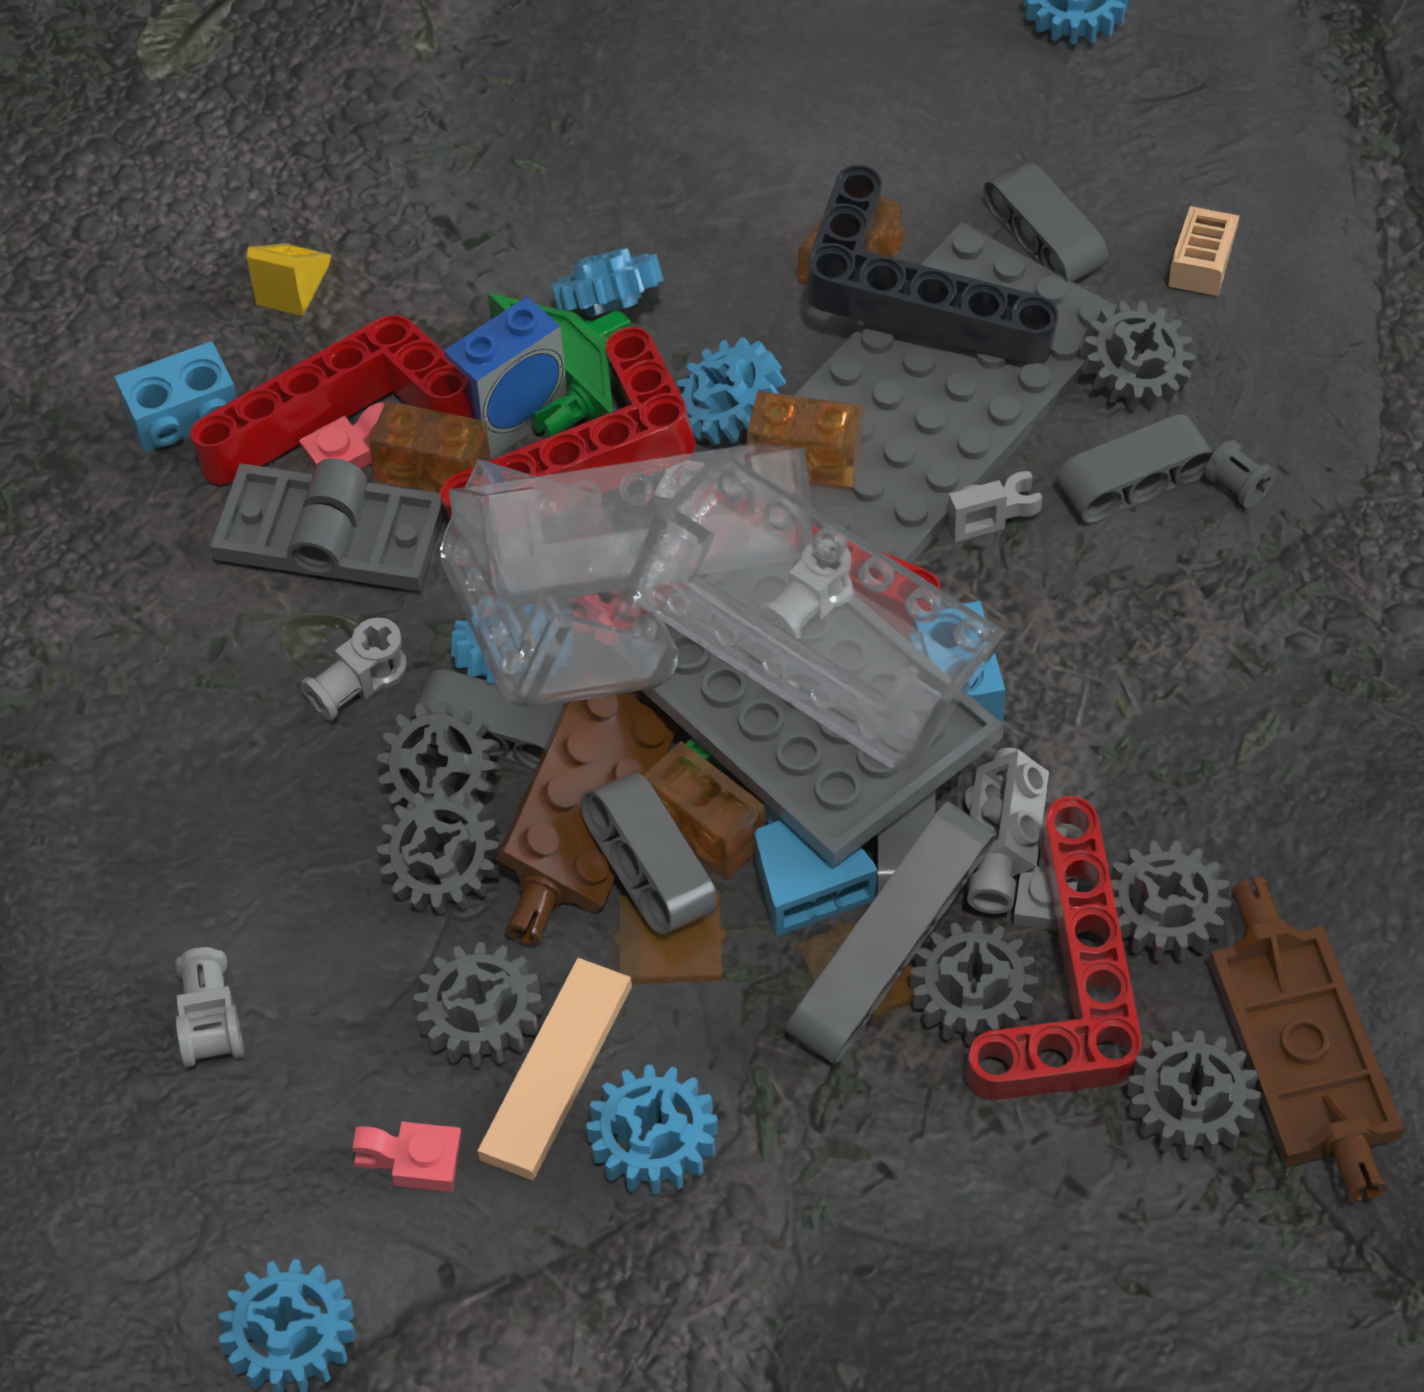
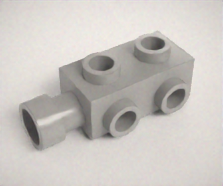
(1010, 802)

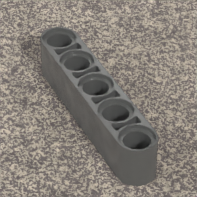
(890, 932)

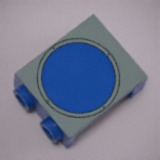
(512, 370)

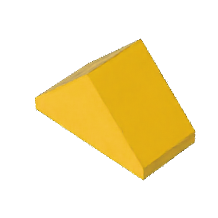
(285, 275)

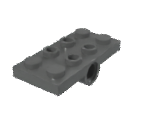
(329, 525)

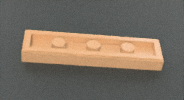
(554, 1069)

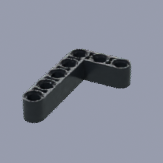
(915, 297)

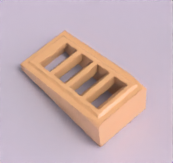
(1196, 273)

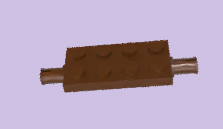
(548, 836)
(1305, 1043)

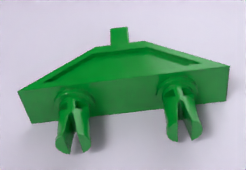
(584, 362)

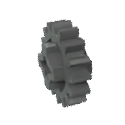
(1159, 368)
(437, 741)
(461, 845)
(1168, 903)
(944, 981)
(450, 1011)
(1163, 1098)

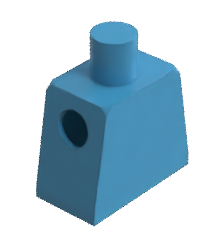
(801, 883)

